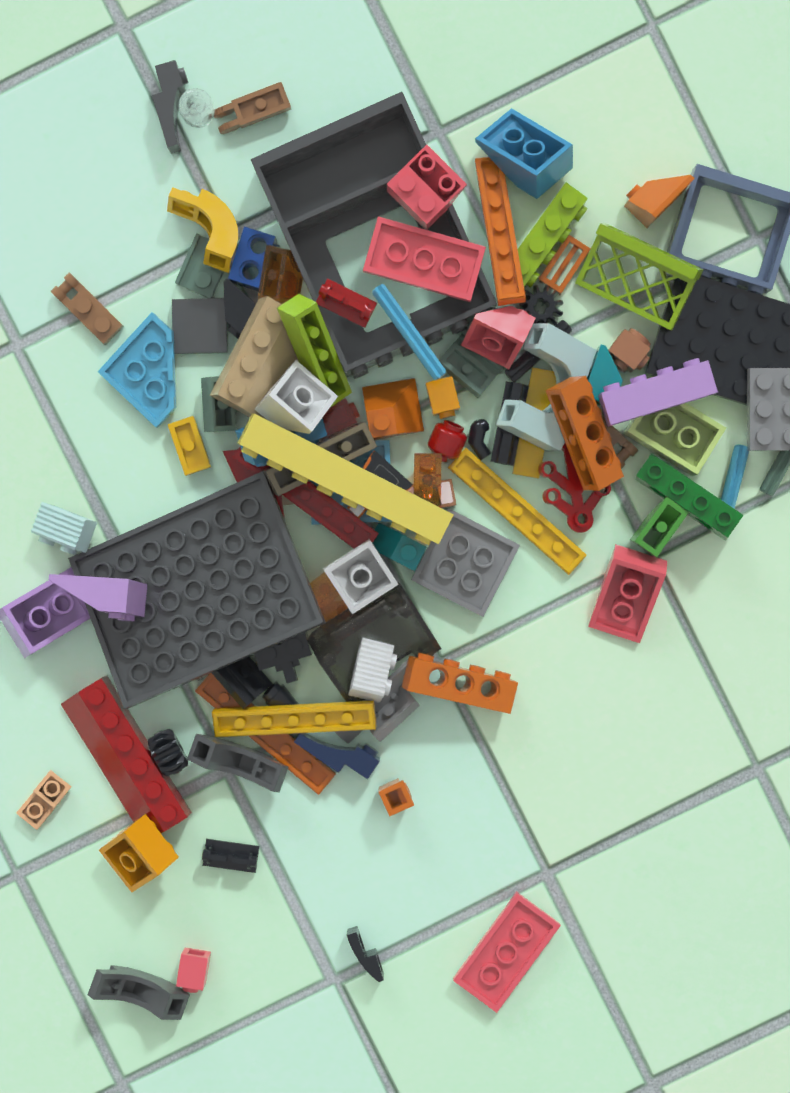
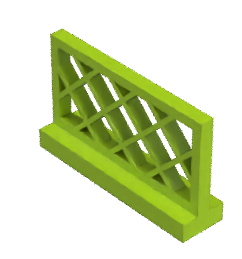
(642, 252)

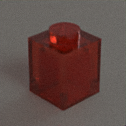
(340, 417)

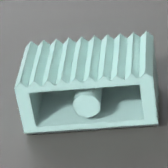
(64, 528)

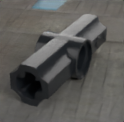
(505, 442)

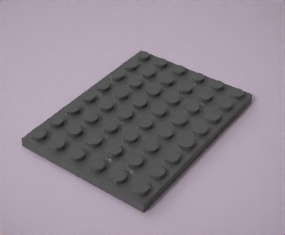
(217, 590)

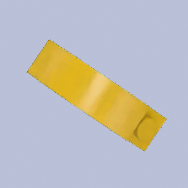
(215, 218)

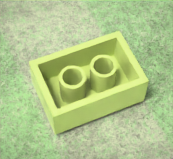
(678, 436)

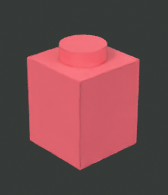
(193, 969)

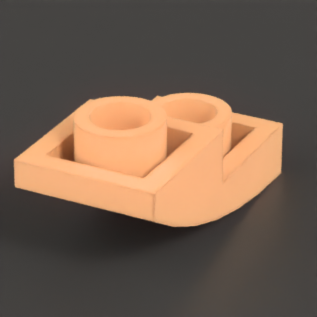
(43, 800)

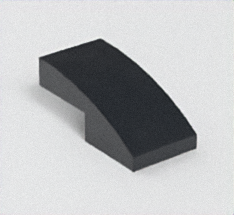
(368, 959)

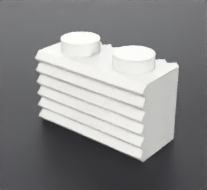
(372, 670)

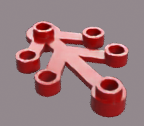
(574, 489)

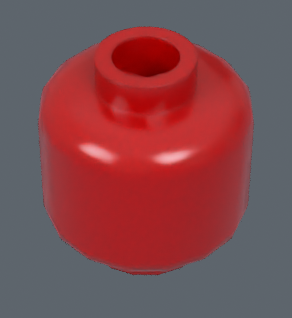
(447, 439)

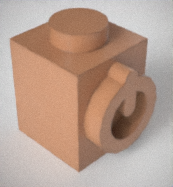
(630, 350)

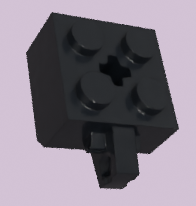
(285, 656)

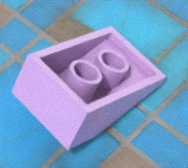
(119, 597)
(42, 616)

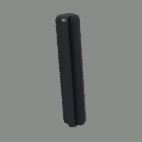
(528, 360)

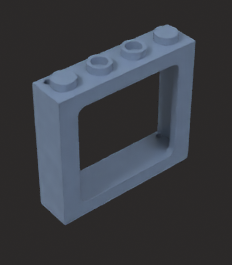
(746, 188)

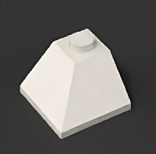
(296, 400)
(360, 576)

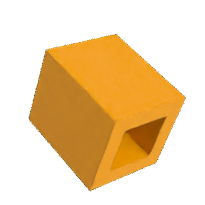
(443, 397)

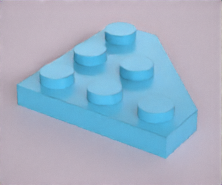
(146, 370)

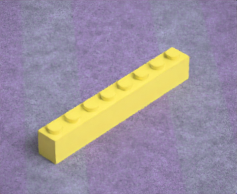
(344, 478)

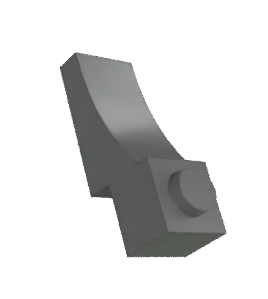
(166, 103)

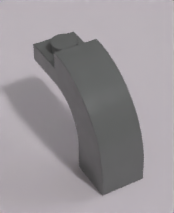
(239, 760)
(141, 989)

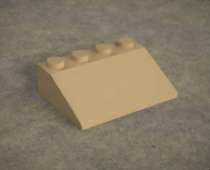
(256, 360)

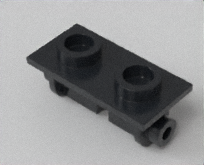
(230, 855)

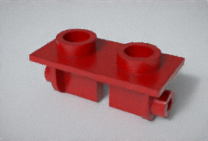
(346, 303)

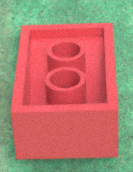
(628, 593)

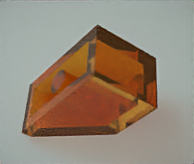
(279, 275)
(428, 477)

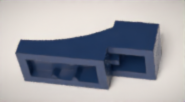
(359, 758)

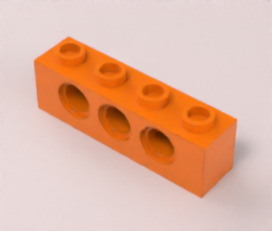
(573, 425)
(498, 698)

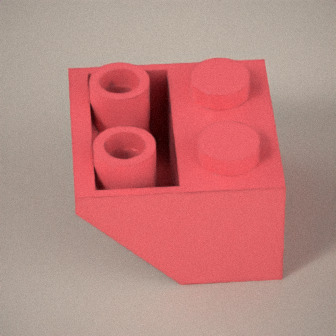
(426, 187)

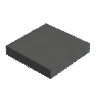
(199, 326)

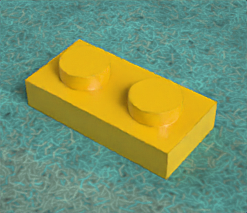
(189, 445)

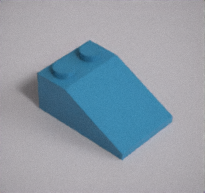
(526, 152)

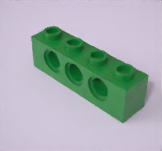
(699, 502)

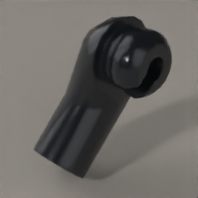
(476, 438)

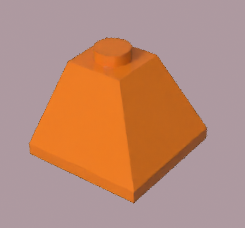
(655, 197)
(393, 409)

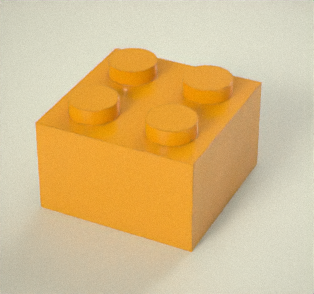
(139, 853)

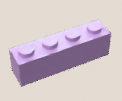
(657, 393)

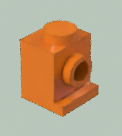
(395, 796)

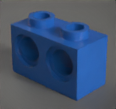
(247, 258)

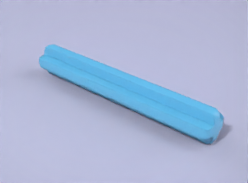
(409, 332)

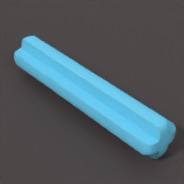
(735, 475)

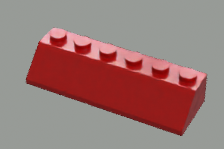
(125, 755)

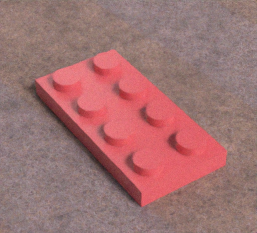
(424, 259)
(506, 951)

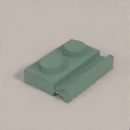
(196, 275)
(469, 368)

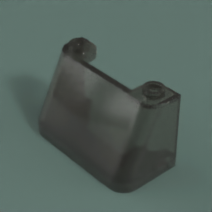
(386, 619)

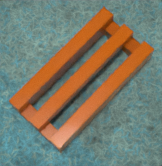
(551, 283)

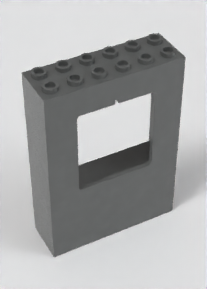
(339, 182)

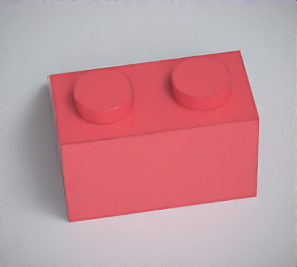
(499, 334)

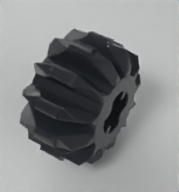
(548, 300)
(167, 752)

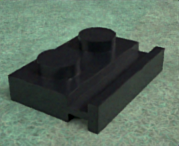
(243, 681)

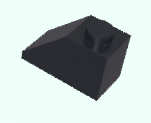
(237, 308)

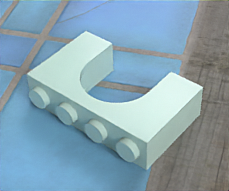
(567, 359)

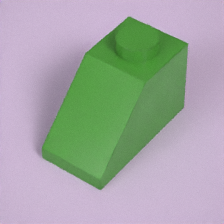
(659, 526)

